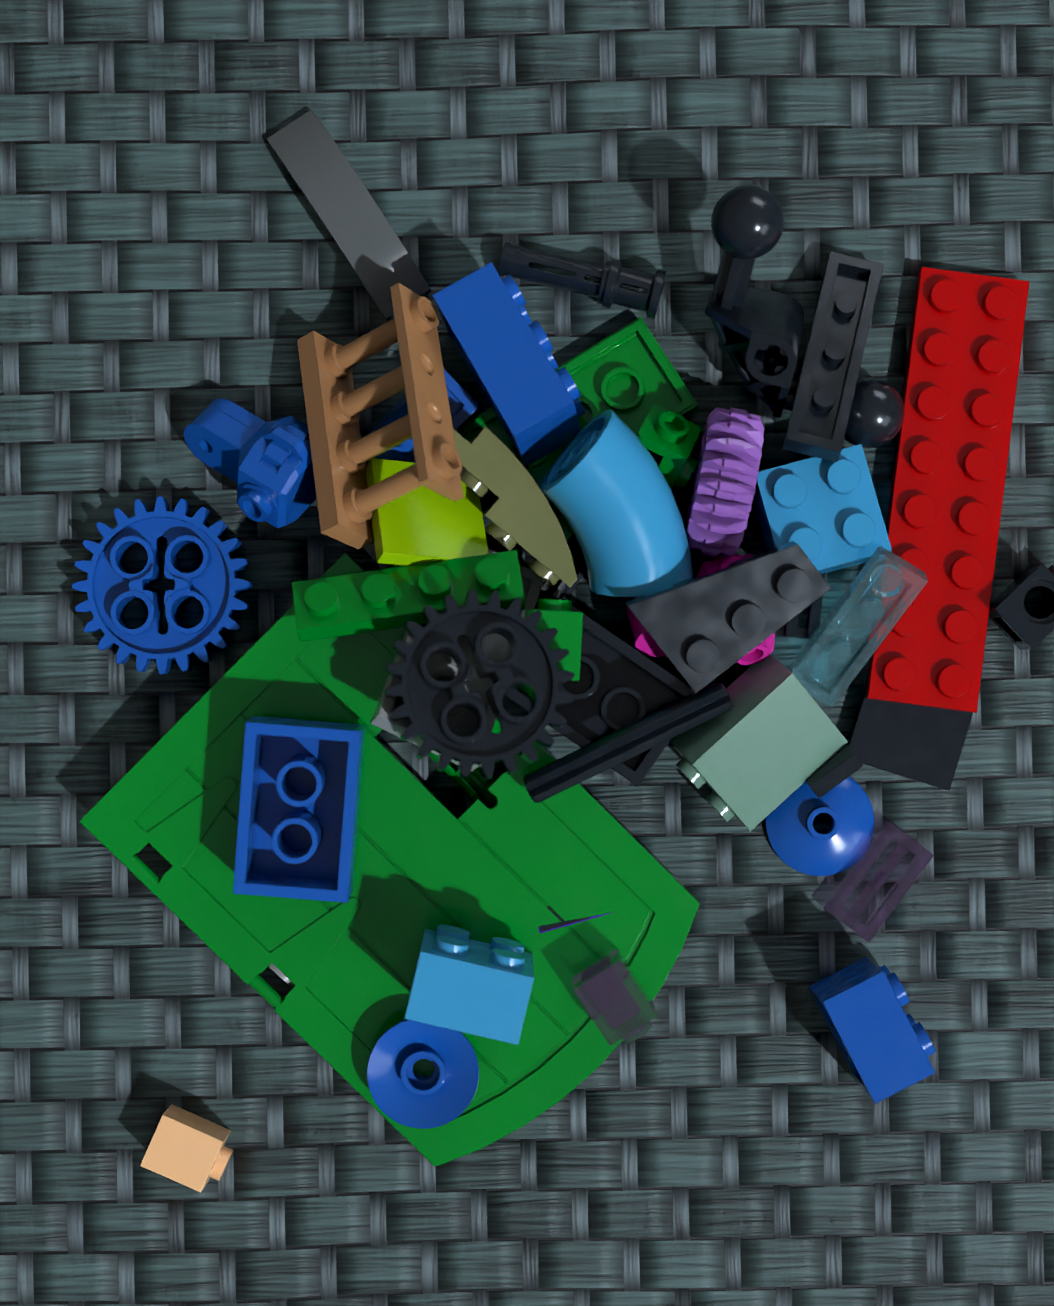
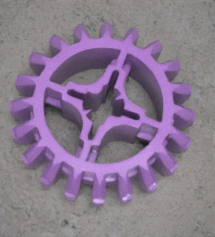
(724, 481)

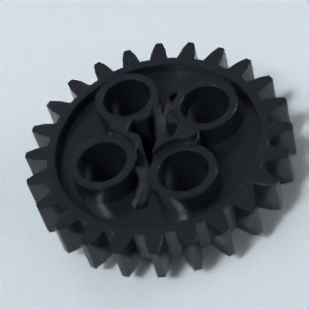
(529, 668)

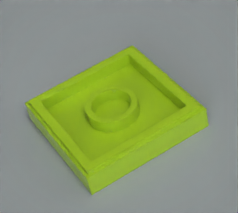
(424, 523)

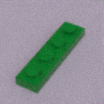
(398, 594)

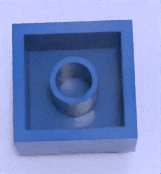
(872, 1029)

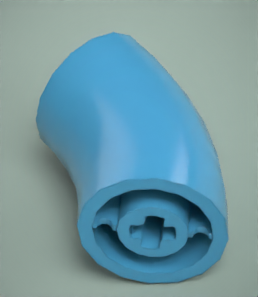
(619, 511)

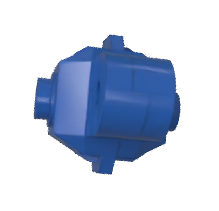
(264, 459)

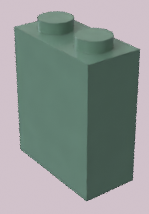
(759, 746)

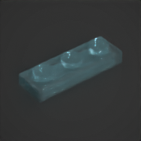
(857, 625)

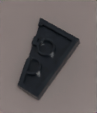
(727, 613)

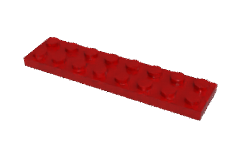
(950, 483)

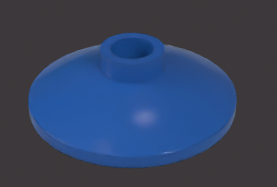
(827, 853)
(418, 1099)

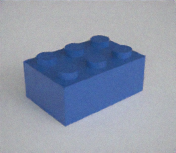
(511, 362)
(298, 808)

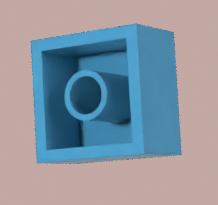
(823, 509)
(471, 984)

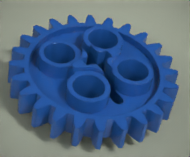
(113, 587)

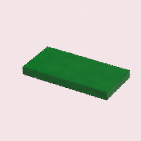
(616, 374)

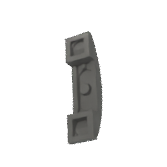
(347, 210)

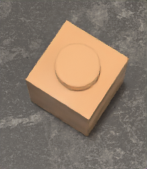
(188, 1149)

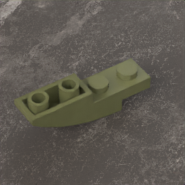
(519, 510)

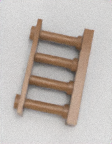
(335, 411)

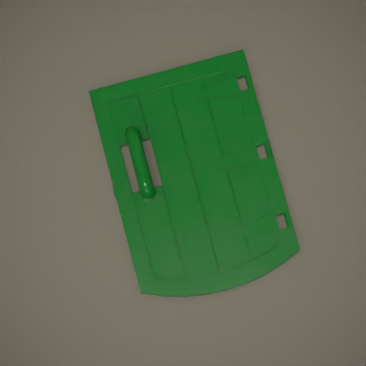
(412, 871)

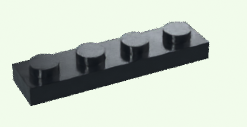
(833, 357)

